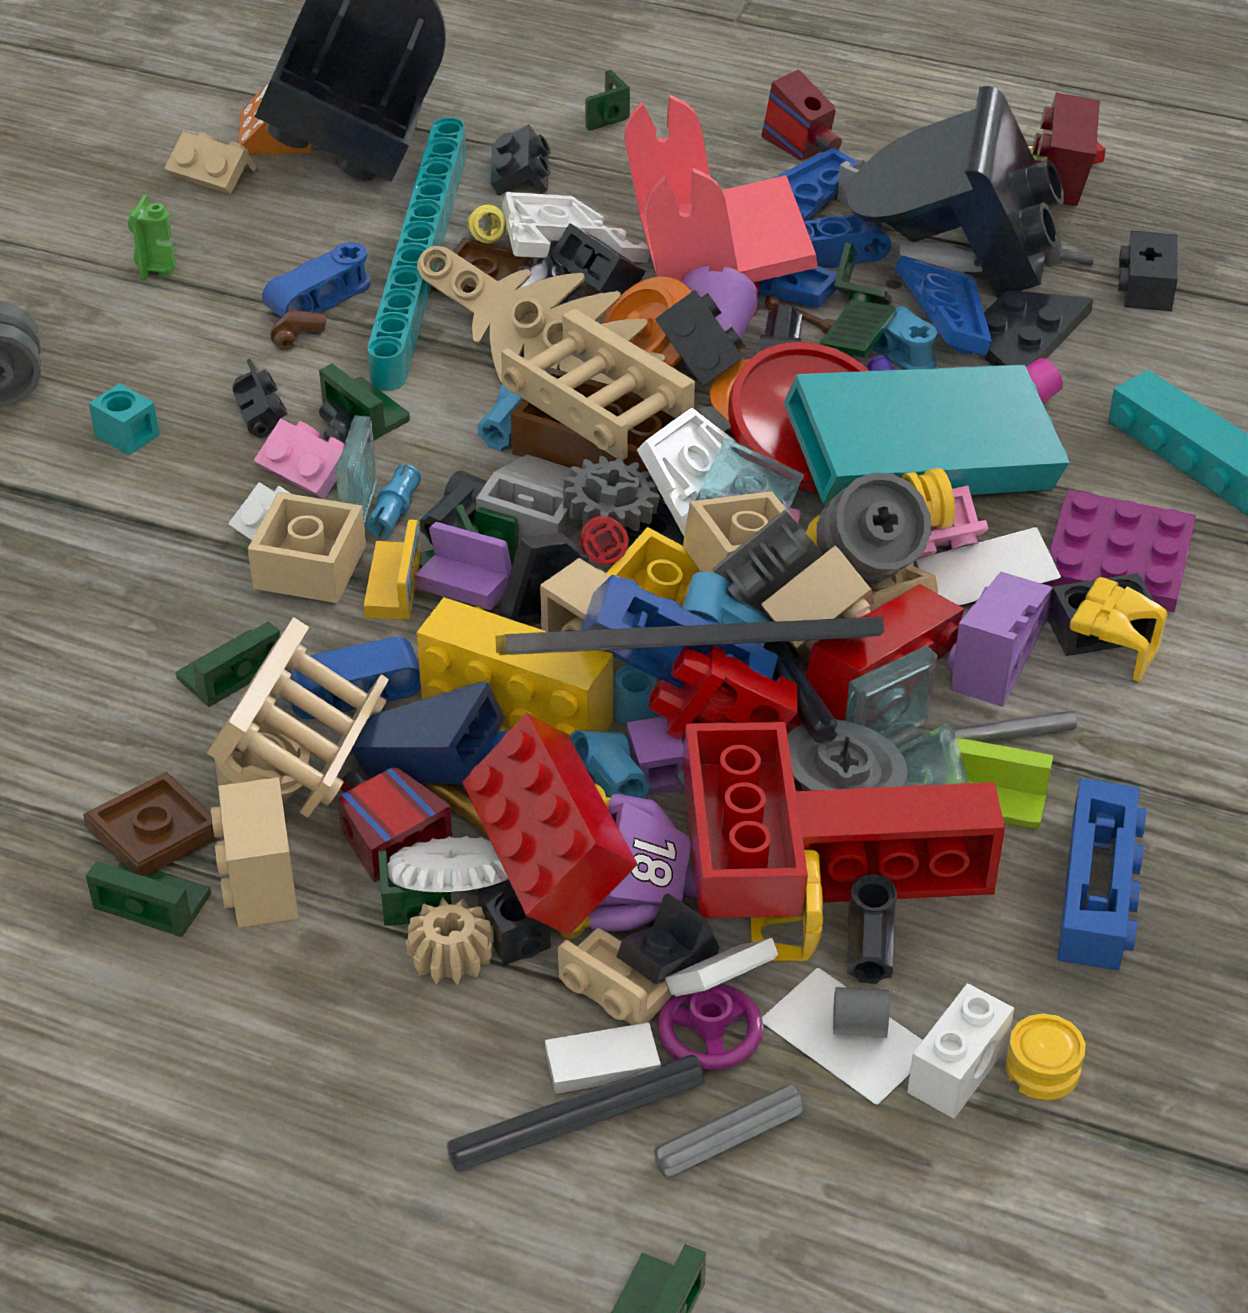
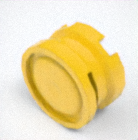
(937, 494)
(1045, 1056)

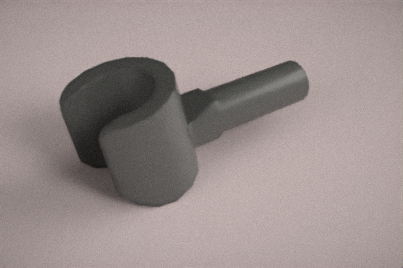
(1054, 256)

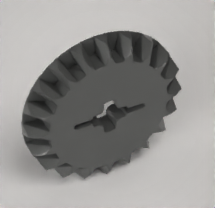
(867, 754)

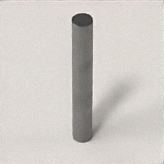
(1018, 727)

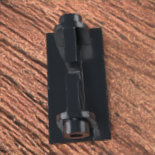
(256, 399)

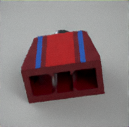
(799, 117)
(389, 815)

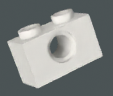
(960, 1050)

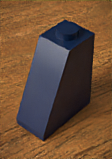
(432, 737)

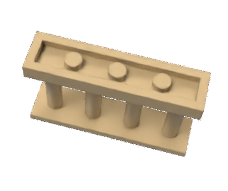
(605, 354)
(259, 706)

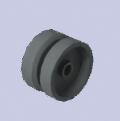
(18, 354)
(876, 525)

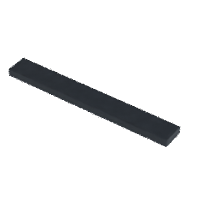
(688, 635)

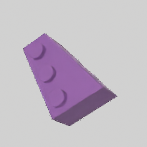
(998, 637)

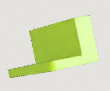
(1018, 775)

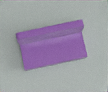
(466, 566)

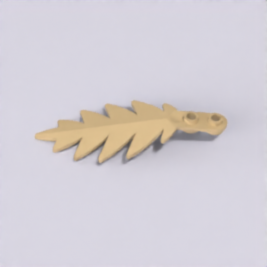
(521, 315)

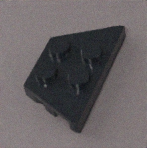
(1031, 325)

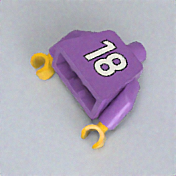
(661, 867)

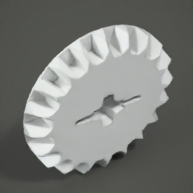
(447, 865)

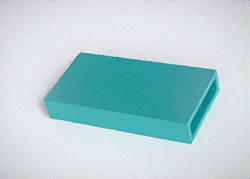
(969, 421)

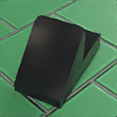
(672, 944)

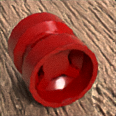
(598, 535)

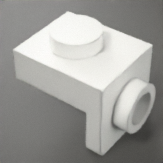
(254, 509)

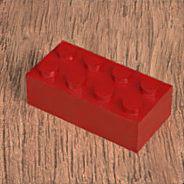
(743, 820)
(548, 824)
(917, 836)

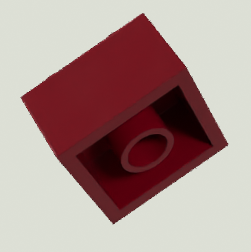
(1069, 141)

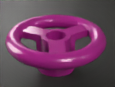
(709, 1016)

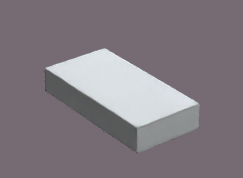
(721, 967)
(600, 1057)

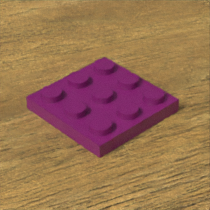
(1121, 538)

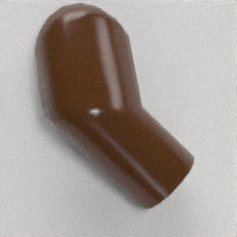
(292, 324)

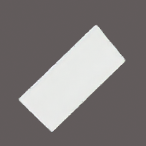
(969, 569)
(864, 1063)

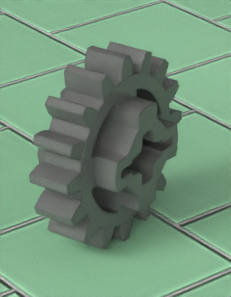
(611, 491)

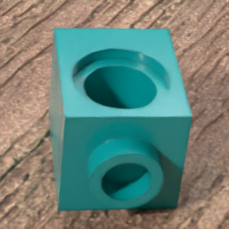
(124, 419)

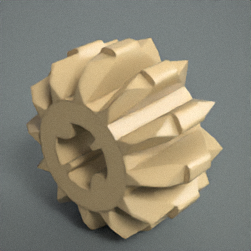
(449, 941)

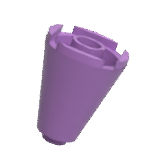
(730, 291)

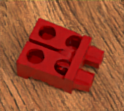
(720, 692)

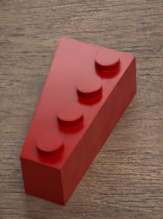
(910, 623)

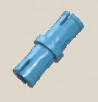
(393, 501)

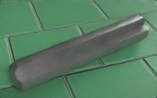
(728, 1130)

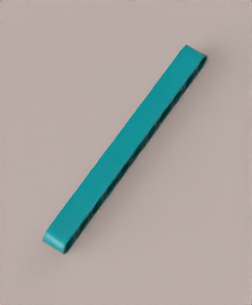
(424, 226)

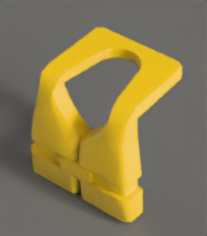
(1108, 614)
(811, 917)

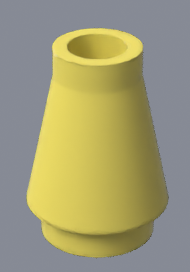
(494, 223)

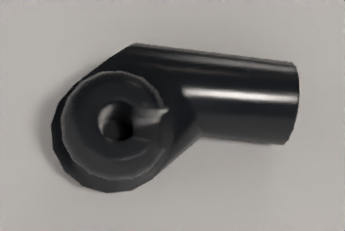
(338, 419)

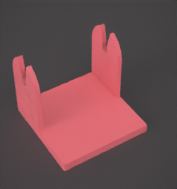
(696, 222)

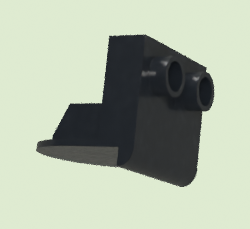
(355, 80)
(970, 176)

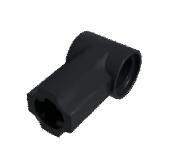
(782, 327)
(460, 489)
(871, 928)

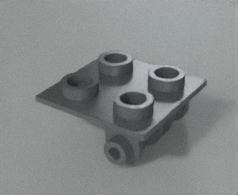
(768, 560)

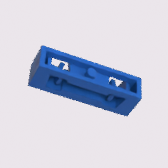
(623, 604)
(1103, 929)

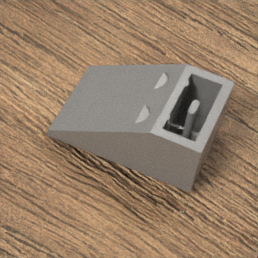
(532, 494)

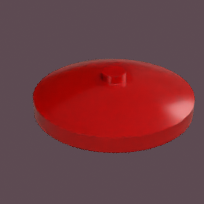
(758, 395)

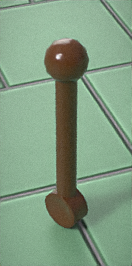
(773, 301)

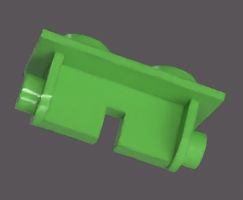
(148, 226)

